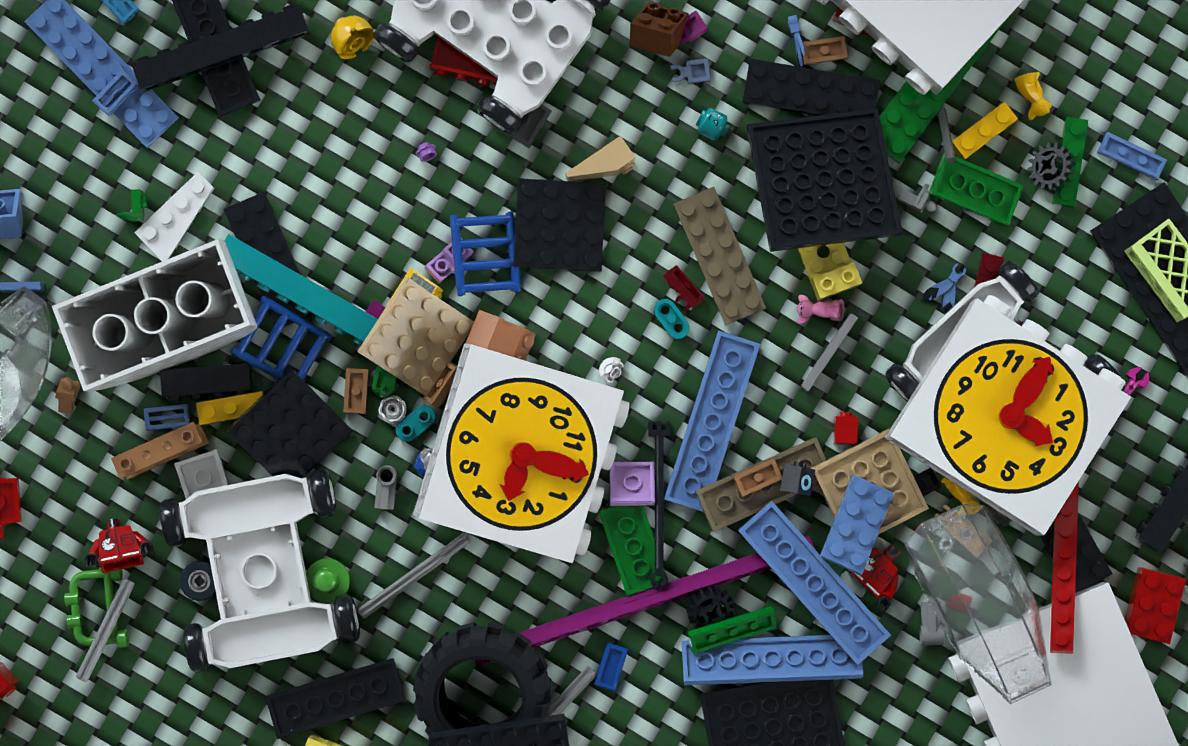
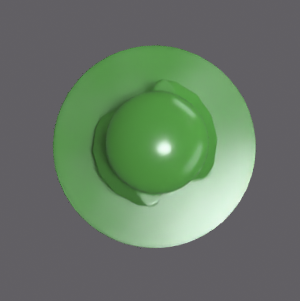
(327, 580)

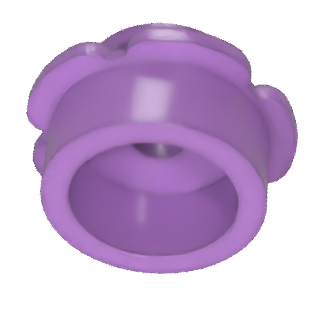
(426, 152)

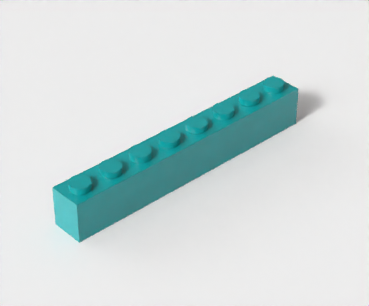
(299, 290)

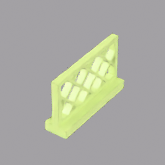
(1156, 277)

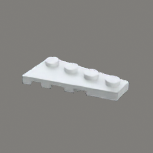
(170, 222)

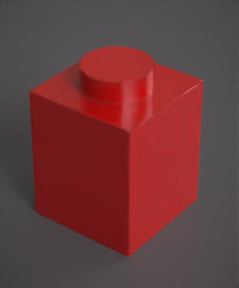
(845, 428)

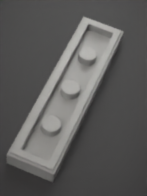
(828, 353)

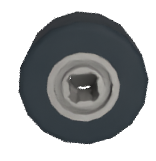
(188, 581)

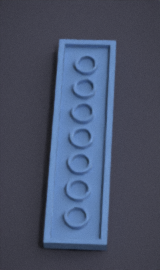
(97, 65)
(712, 418)
(814, 582)
(769, 661)

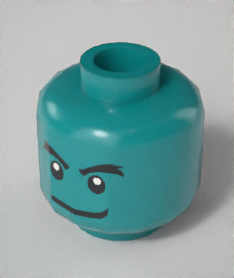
(712, 124)

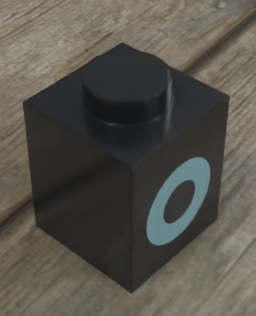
(797, 479)

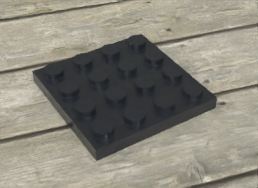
(559, 225)
(289, 428)

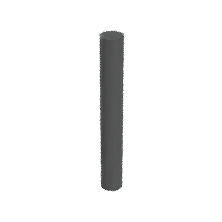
(946, 136)

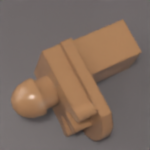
(66, 394)

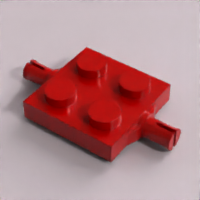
(9, 502)

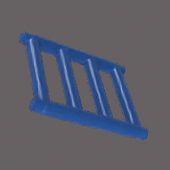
(460, 266)
(285, 315)

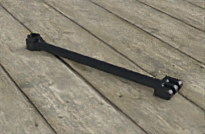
(659, 435)

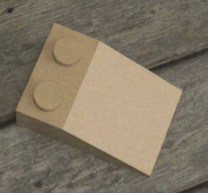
(606, 162)

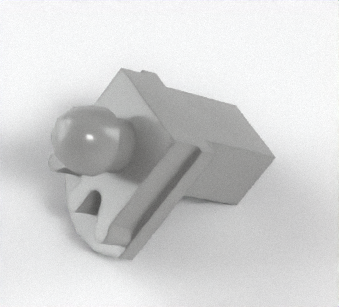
(918, 202)

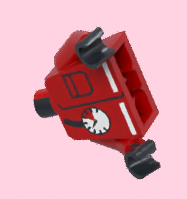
(118, 548)
(880, 575)

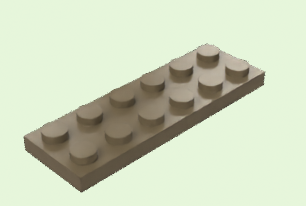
(719, 256)
(723, 502)

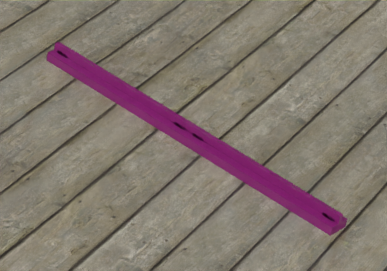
(644, 600)

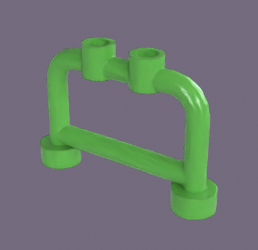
(73, 599)

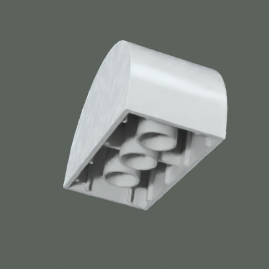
(156, 318)

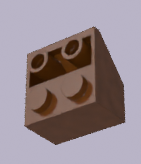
(658, 29)

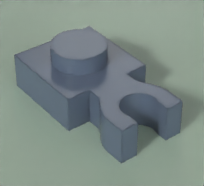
(695, 70)

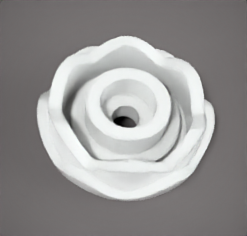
(610, 369)
(385, 409)

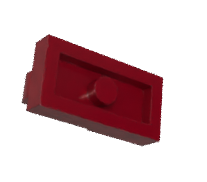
(988, 268)
(681, 284)

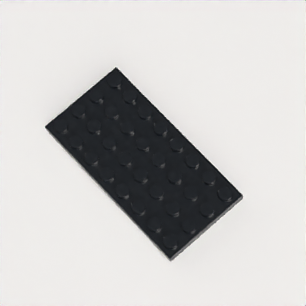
(1126, 229)

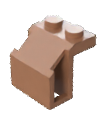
(500, 336)

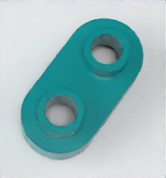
(671, 319)
(415, 423)

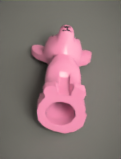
(824, 309)

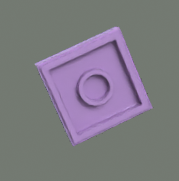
(632, 484)

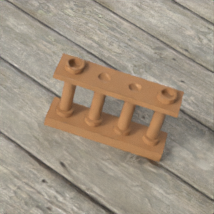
(160, 451)

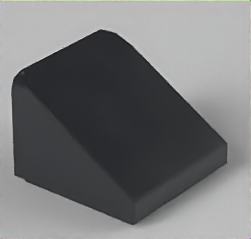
(927, 481)

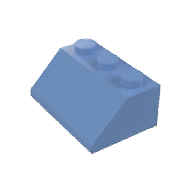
(11, 214)

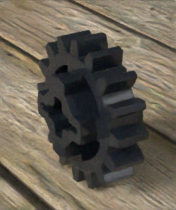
(1060, 162)
(709, 607)

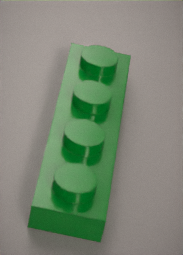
(1074, 139)
(732, 630)

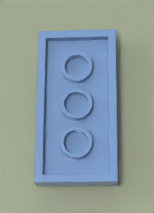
(856, 525)

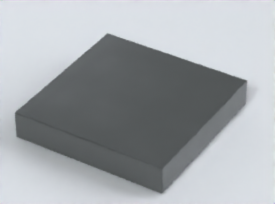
(531, 126)

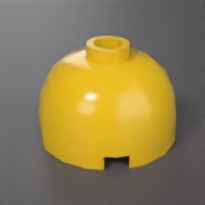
(350, 35)

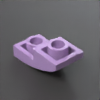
(443, 263)

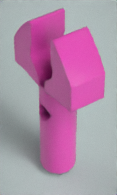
(1130, 387)

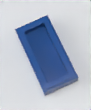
(611, 666)

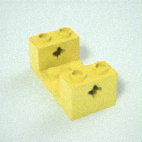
(830, 274)

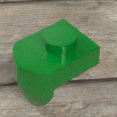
(138, 202)
(383, 383)

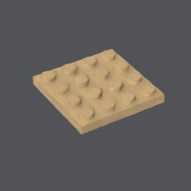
(416, 336)
(880, 464)

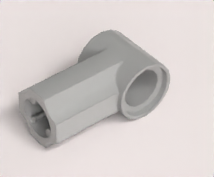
(385, 490)
(931, 630)

